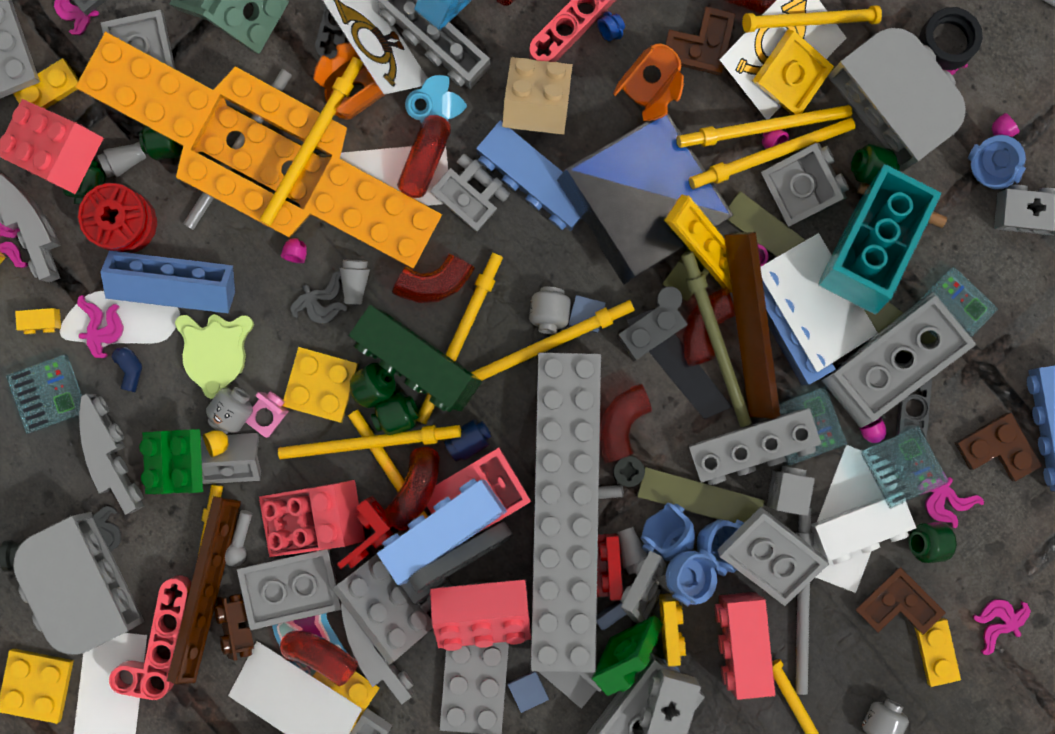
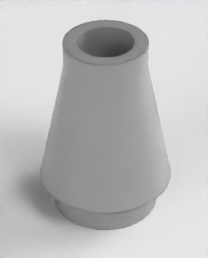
(120, 159)
(354, 279)
(630, 550)

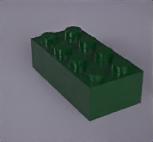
(412, 356)

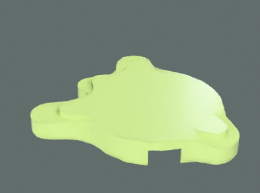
(214, 353)

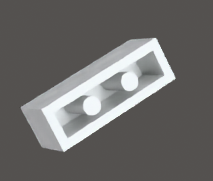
(861, 529)

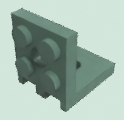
(229, 18)

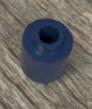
(472, 440)

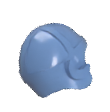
(998, 161)
(668, 532)
(713, 536)
(692, 576)

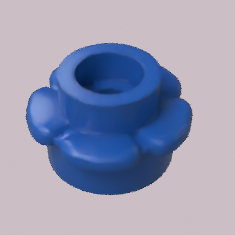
(611, 26)

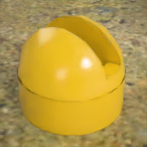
(215, 442)

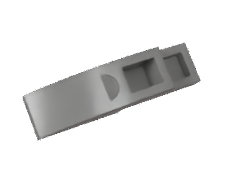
(35, 232)
(99, 443)
(372, 662)

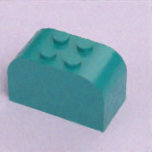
(879, 239)

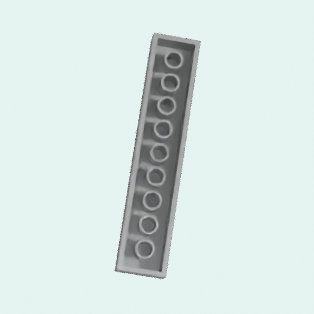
(566, 513)

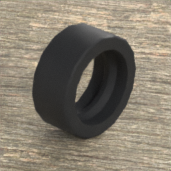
(961, 19)

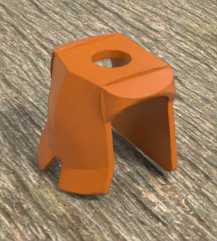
(328, 71)
(654, 95)

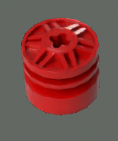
(133, 225)

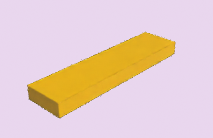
(701, 238)

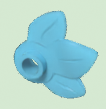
(438, 100)

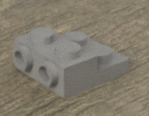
(805, 183)

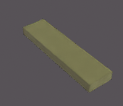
(697, 496)

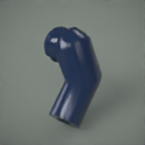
(130, 366)

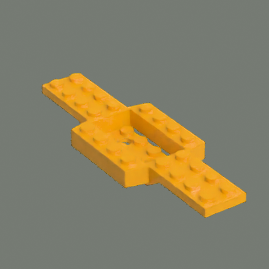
(202, 121)

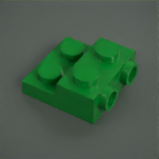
(172, 462)
(626, 655)

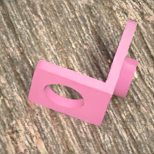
(274, 404)

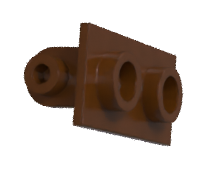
(234, 639)

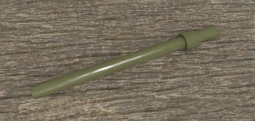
(698, 284)

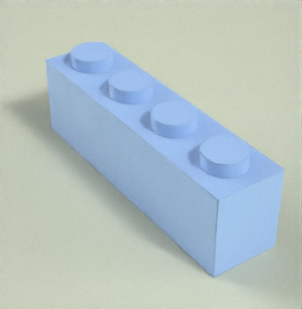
(441, 531)

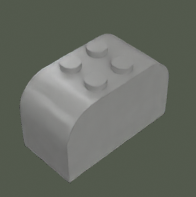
(901, 94)
(74, 586)

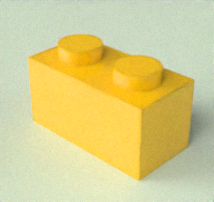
(38, 319)

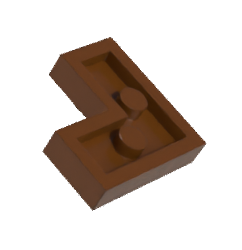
(705, 50)
(1003, 440)
(900, 595)

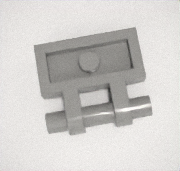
(465, 200)

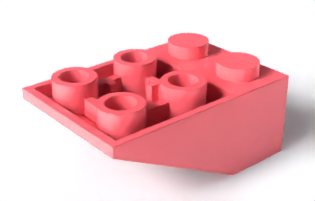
(499, 475)
(312, 519)

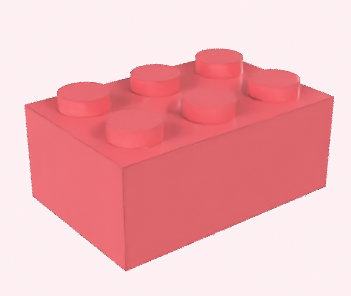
(49, 145)
(480, 614)
(745, 645)

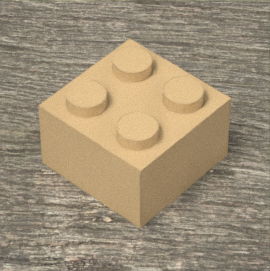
(537, 95)

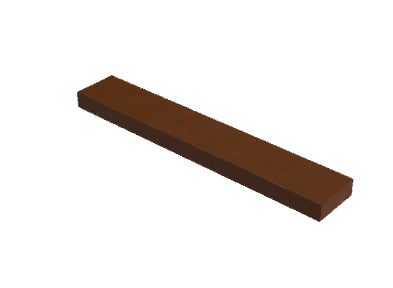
(752, 324)
(203, 591)

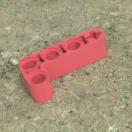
(569, 16)
(159, 635)

